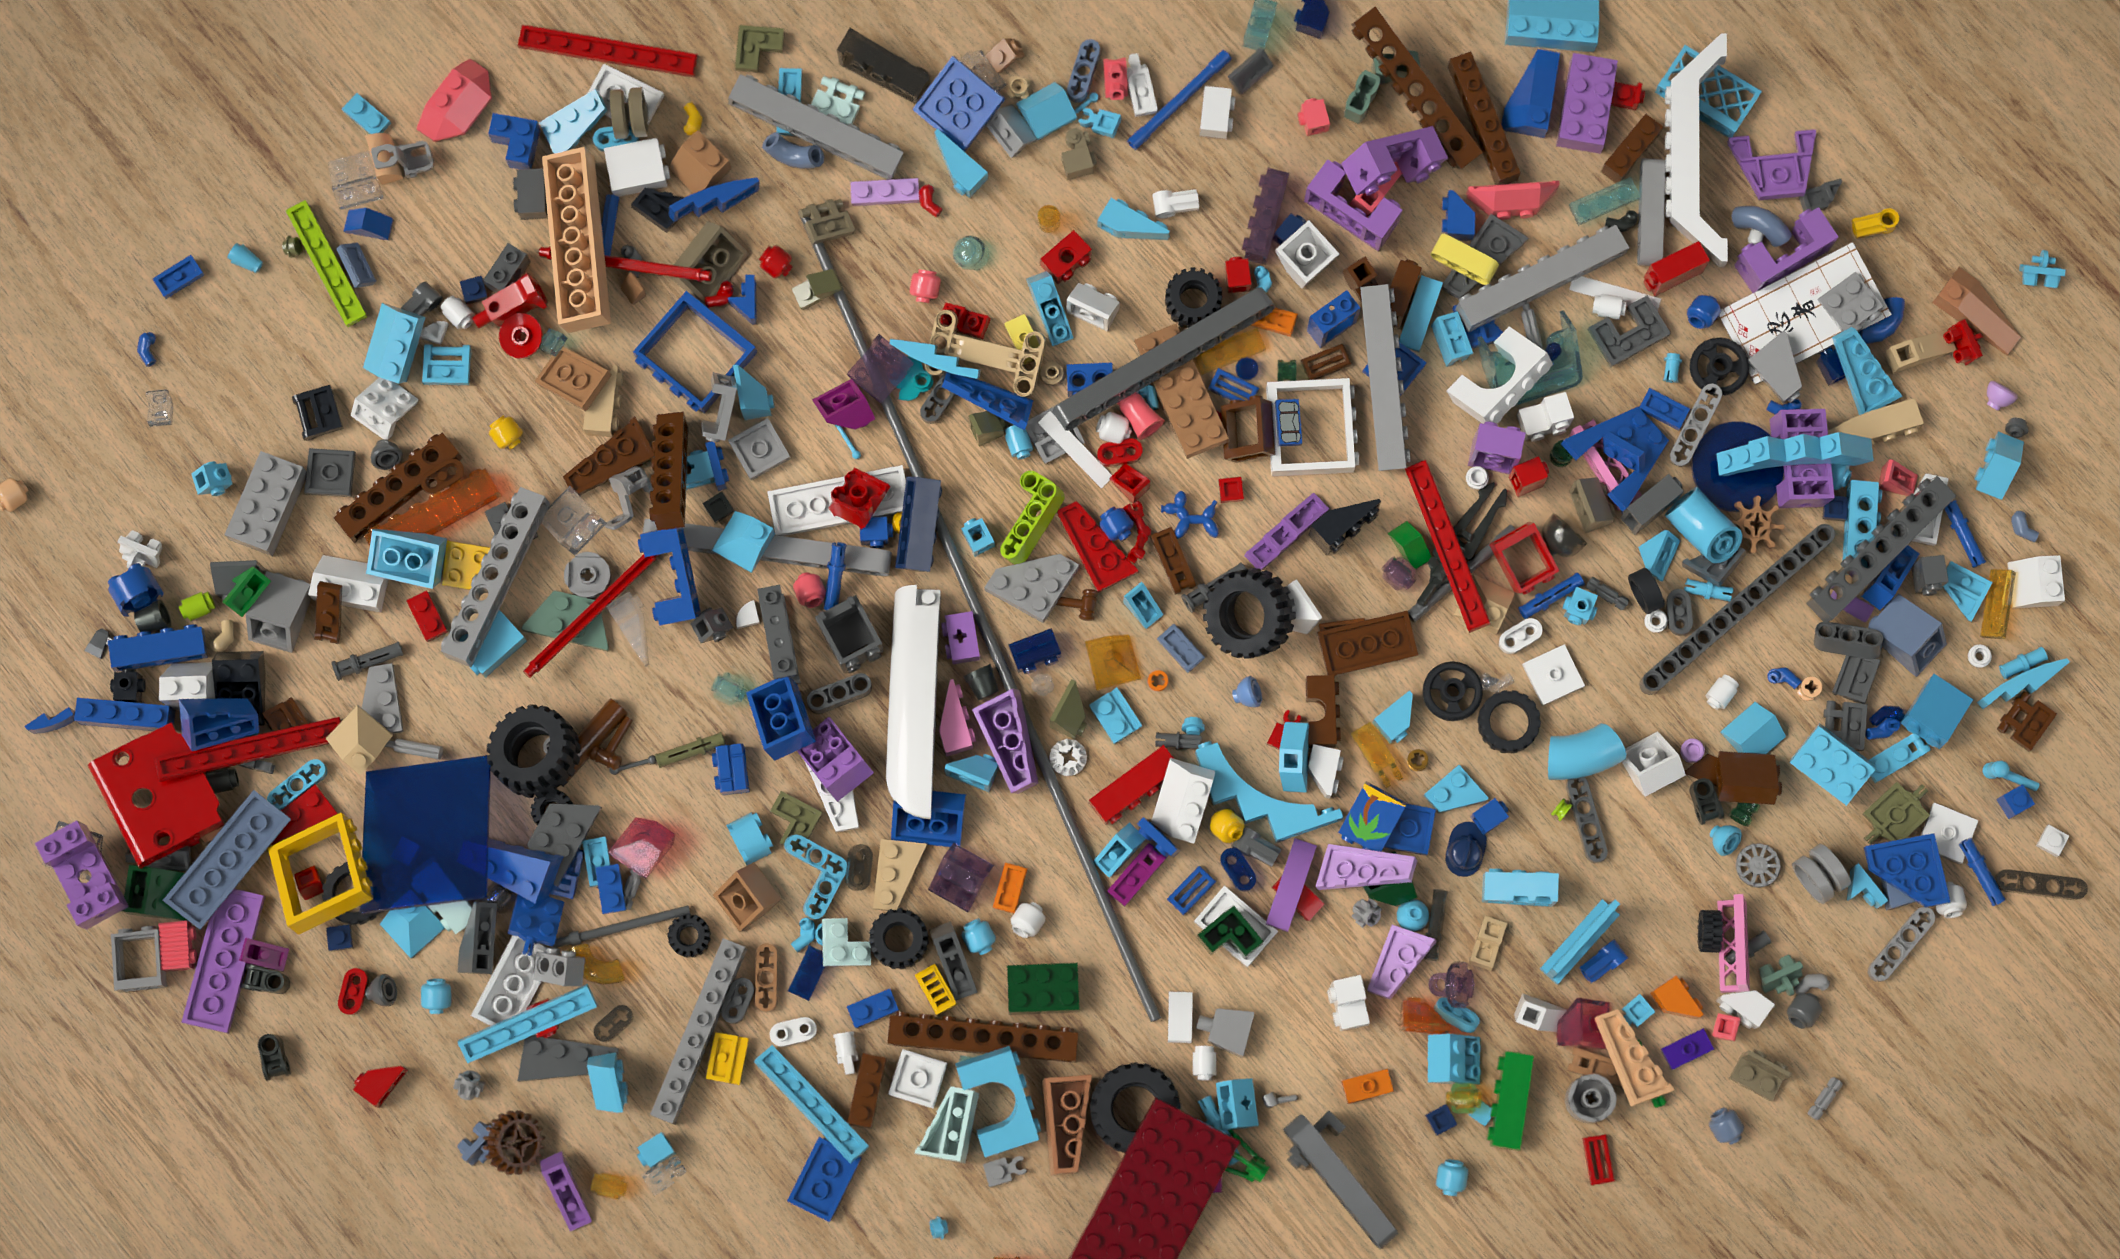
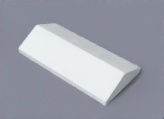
(510, 984)

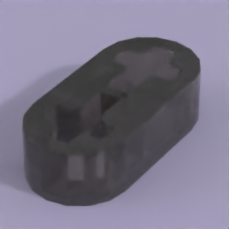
(609, 1019)

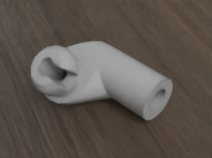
(1812, 980)

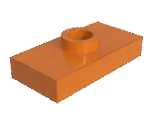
(1278, 321)
(1010, 888)
(1367, 1086)

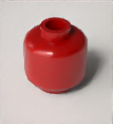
(775, 261)

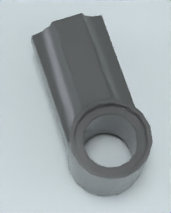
(423, 299)
(1253, 845)

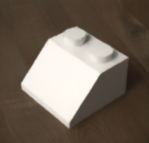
(1306, 254)
(1092, 306)
(2037, 582)
(1653, 764)

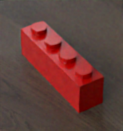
(1131, 787)

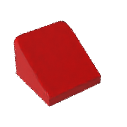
(309, 882)

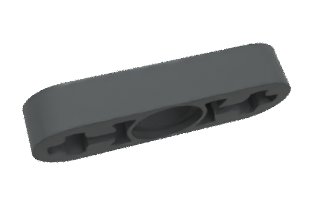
(928, 404)

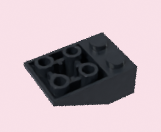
(1338, 524)
(241, 677)

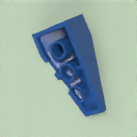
(1532, 99)

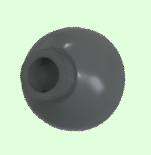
(385, 455)
(382, 990)

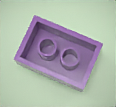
(1496, 447)

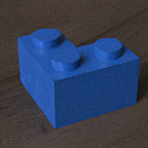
(519, 135)

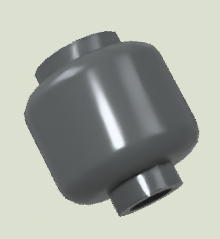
(1804, 1010)

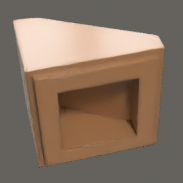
(633, 289)

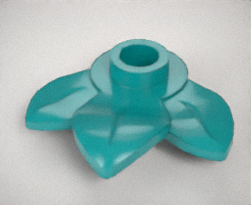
(909, 385)

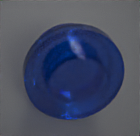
(1246, 368)

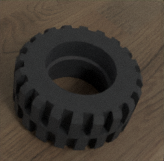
(1222, 620)
(515, 732)
(1112, 1084)

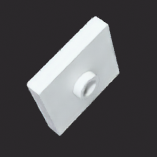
(1553, 675)
(1949, 830)
(917, 1078)

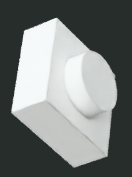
(2052, 840)

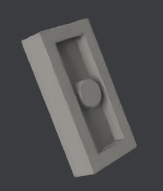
(1011, 130)

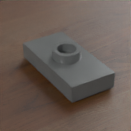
(1250, 71)

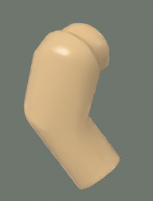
(225, 639)

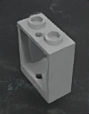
(137, 984)

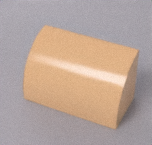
(389, 174)

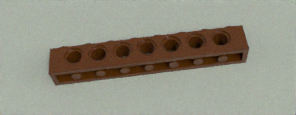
(1428, 93)
(898, 1037)

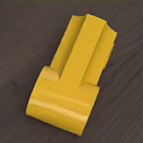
(1873, 223)

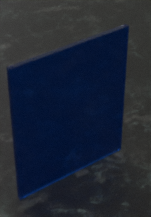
(427, 833)

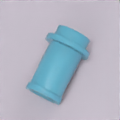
(1672, 367)

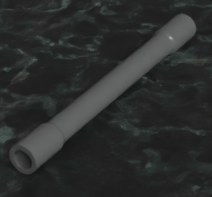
(1418, 611)

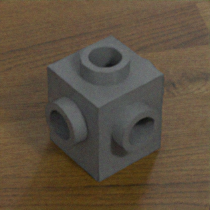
(711, 625)

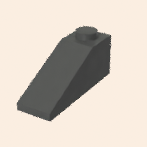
(478, 940)
(953, 960)

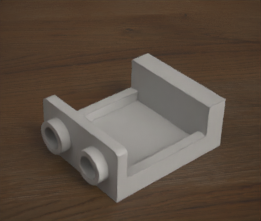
(727, 387)

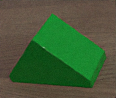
(1410, 544)

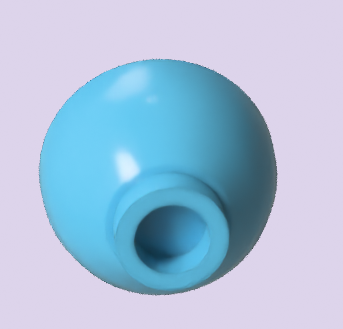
(1725, 839)
(1413, 915)

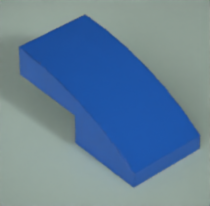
(45, 724)
(569, 883)

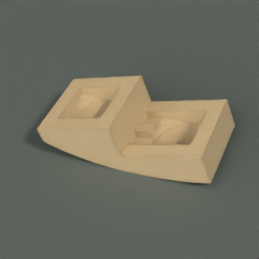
(1487, 943)

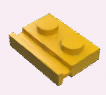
(727, 1058)

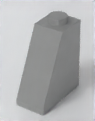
(1778, 368)

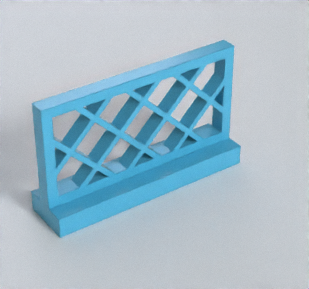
(1707, 113)
(1580, 940)

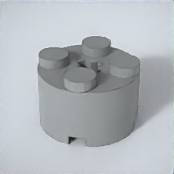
(1602, 1092)

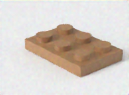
(573, 378)

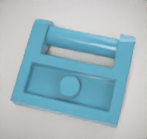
(446, 372)

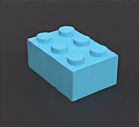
(1833, 764)

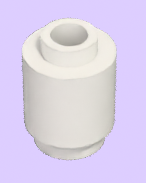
(1609, 306)
(457, 312)
(1722, 692)
(1204, 1062)

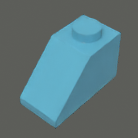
(1395, 719)
(1119, 849)

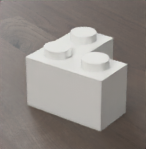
(1549, 417)
(1349, 1003)

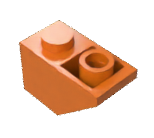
(1675, 1000)

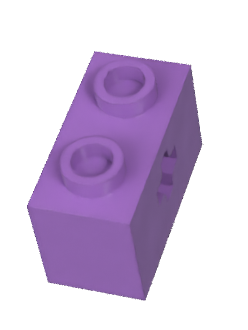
(958, 624)

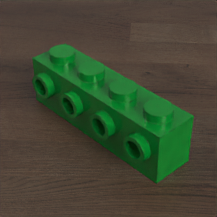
(1511, 1100)

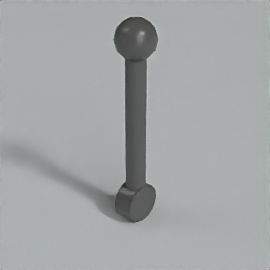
(651, 759)

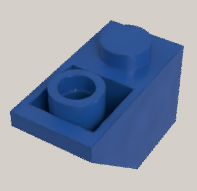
(1459, 218)

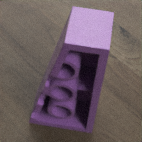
(1008, 738)

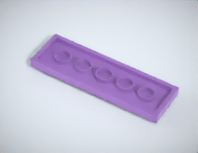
(218, 969)

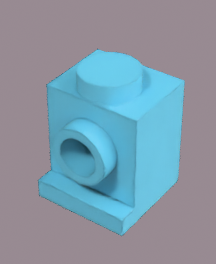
(977, 526)

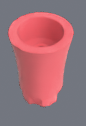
(1140, 416)

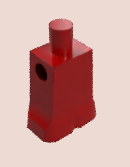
(516, 298)

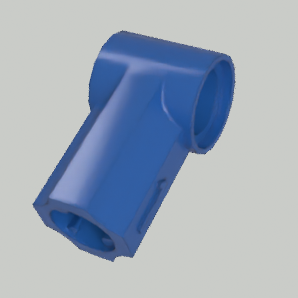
(1607, 958)

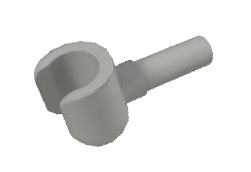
(1270, 1099)

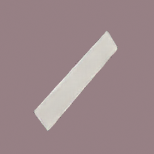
(1594, 287)
(1075, 449)

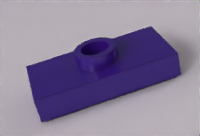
(1687, 1049)

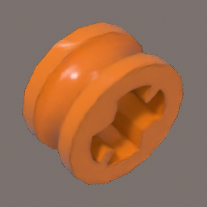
(1156, 673)

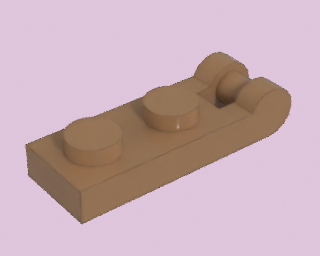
(1597, 1065)

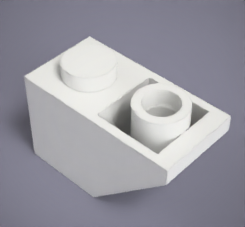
(1323, 768)
(1748, 1006)
(1538, 1013)

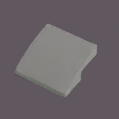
(1044, 444)

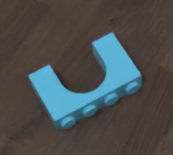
(1001, 1068)

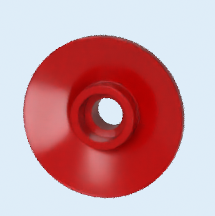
(511, 332)

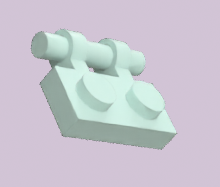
(841, 108)

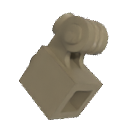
(1079, 160)

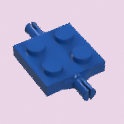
(536, 921)

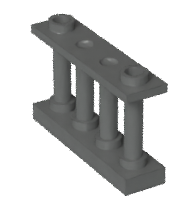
(778, 633)

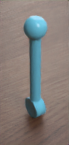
(1092, 98)
(855, 454)

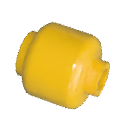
(505, 432)
(1226, 826)

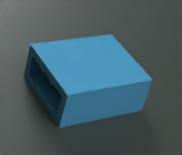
(1936, 711)

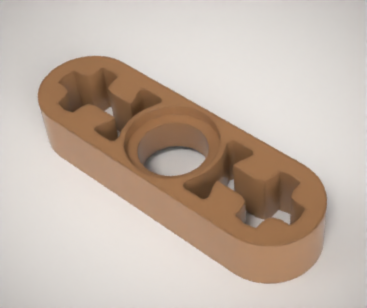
(774, 984)

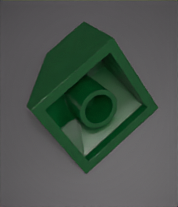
(1392, 894)

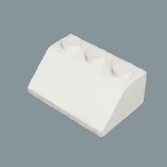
(358, 588)
(1183, 799)

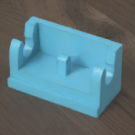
(1451, 338)

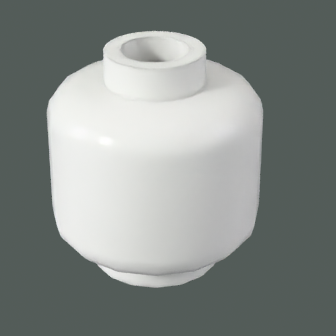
(1113, 428)
(1957, 902)
(1027, 920)

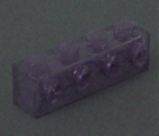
(1266, 216)

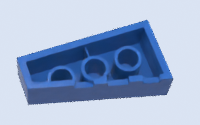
(522, 870)

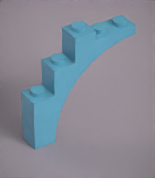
(1797, 450)

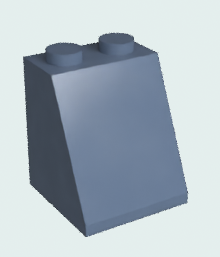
(1909, 634)

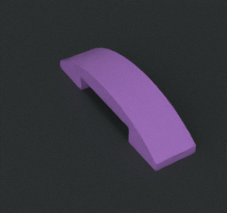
(1291, 885)

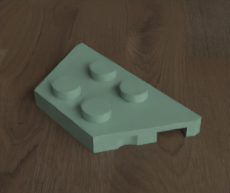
(559, 612)

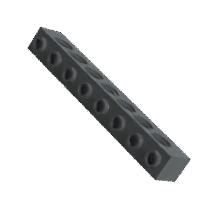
(1939, 497)

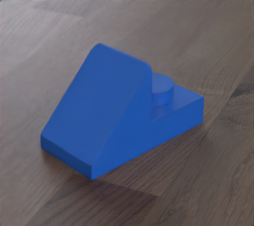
(746, 305)

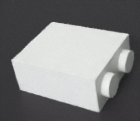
(636, 167)

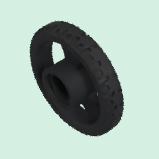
(1708, 349)
(1434, 681)

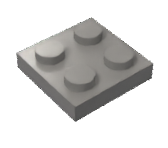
(759, 449)

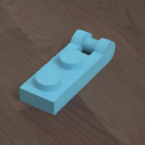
(1897, 756)

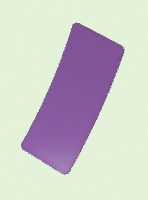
(1857, 608)

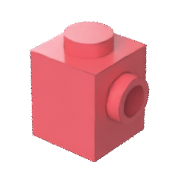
(1314, 117)

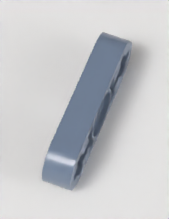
(1081, 61)

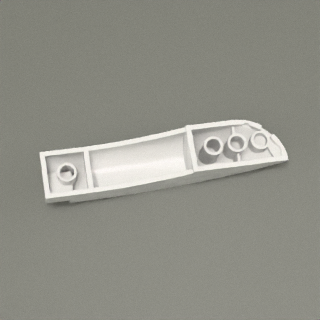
(913, 699)

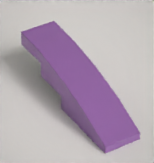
(1286, 532)

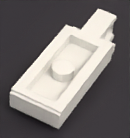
(1140, 87)

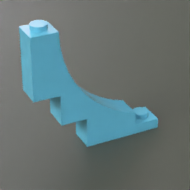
(1283, 817)

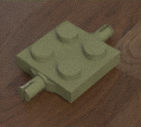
(1896, 814)

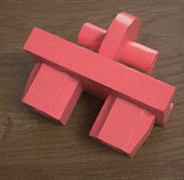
(1115, 78)

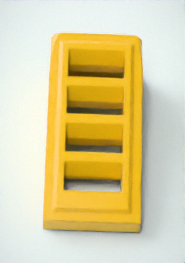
(946, 1005)

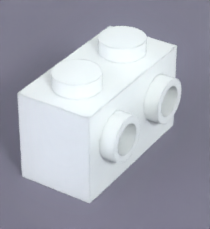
(1215, 112)

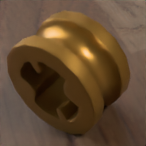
(1411, 757)

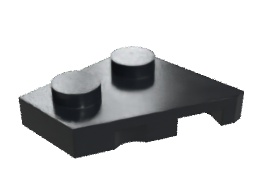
(655, 207)

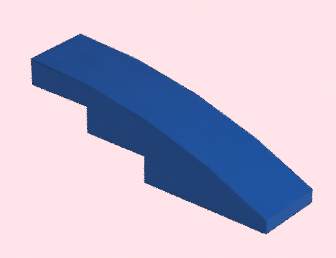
(721, 196)

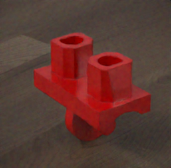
(1965, 341)

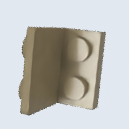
(1759, 1074)

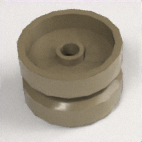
(633, 113)

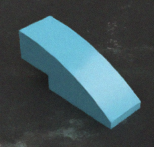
(1420, 313)

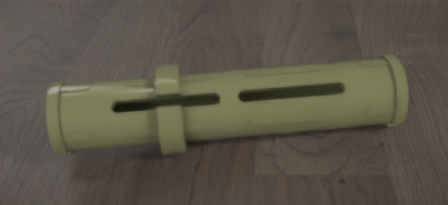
(664, 758)

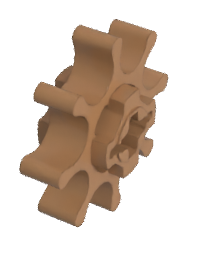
(1760, 517)

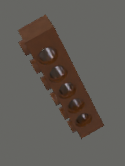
(1483, 119)
(669, 471)
(382, 486)

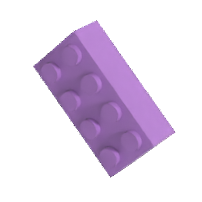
(1587, 103)

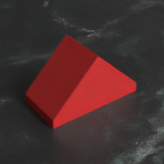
(1130, 482)

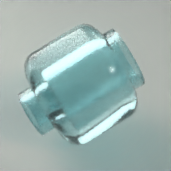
(728, 688)

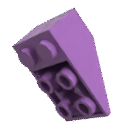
(835, 760)

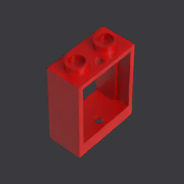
(1512, 538)

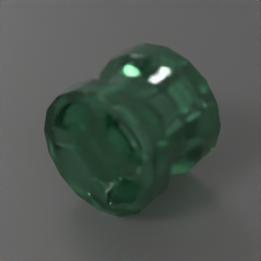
(1286, 370)

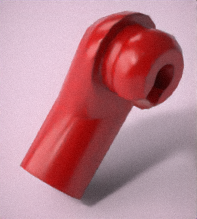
(926, 200)
(721, 298)

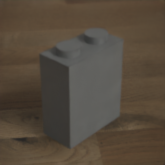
(1652, 504)

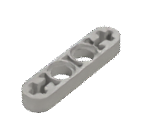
(1698, 426)
(1903, 946)

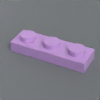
(884, 192)

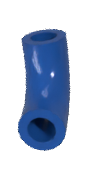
(1887, 326)

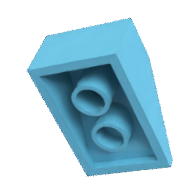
(407, 557)

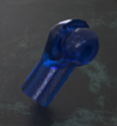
(1553, 350)
(1884, 712)

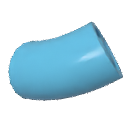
(1705, 526)
(1584, 753)

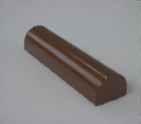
(598, 730)

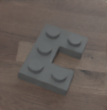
(1648, 332)

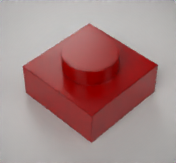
(1231, 489)

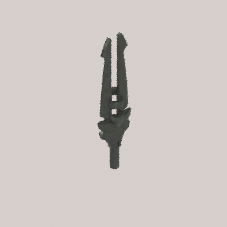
(1437, 572)

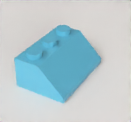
(393, 343)

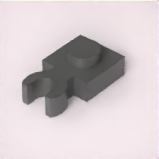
(263, 766)

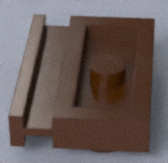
(284, 716)

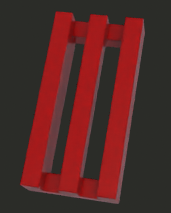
(1601, 1180)

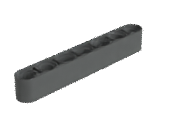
(1340, 1181)

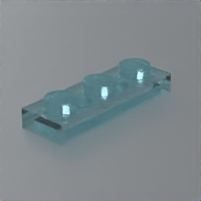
(1604, 201)

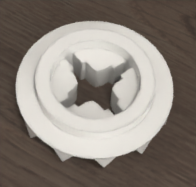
(1072, 767)

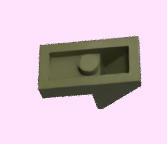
(816, 288)

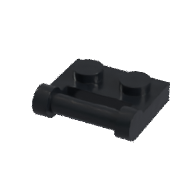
(324, 409)

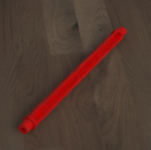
(646, 267)
(588, 615)

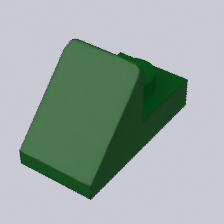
(246, 591)

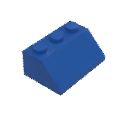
(943, 827)

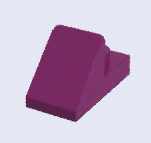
(264, 954)

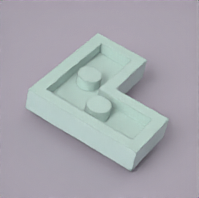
(838, 950)

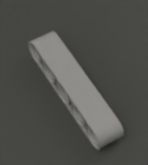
(1651, 211)

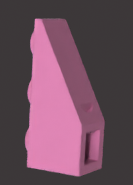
(953, 726)

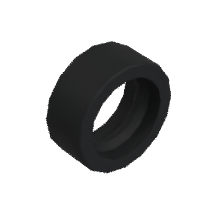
(1646, 590)

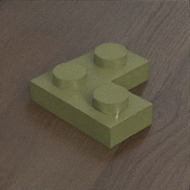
(752, 41)
(800, 815)

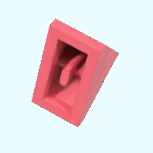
(1897, 478)

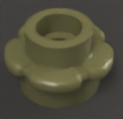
(292, 246)

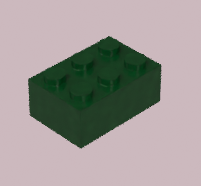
(1043, 988)

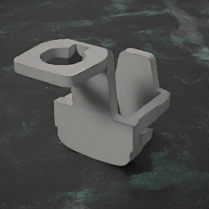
(403, 156)
(624, 487)

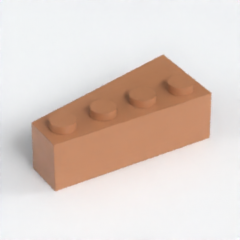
(1065, 1119)

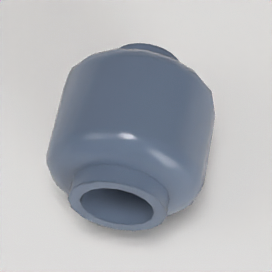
(1726, 1126)

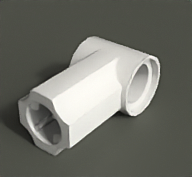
(1168, 203)

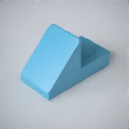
(1862, 882)

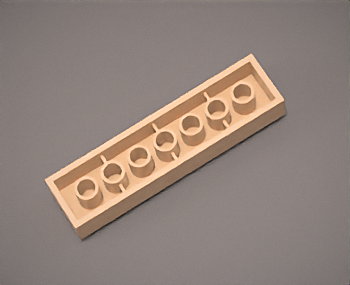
(576, 240)

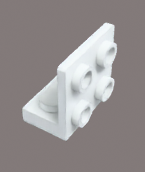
(382, 406)

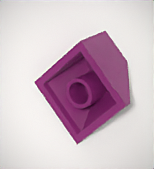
(845, 406)

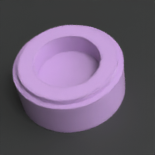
(1692, 750)

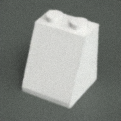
(186, 682)

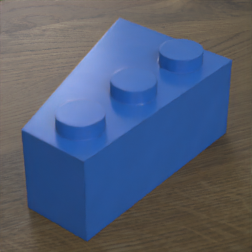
(216, 721)

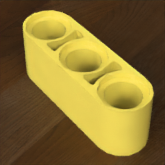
(1464, 259)

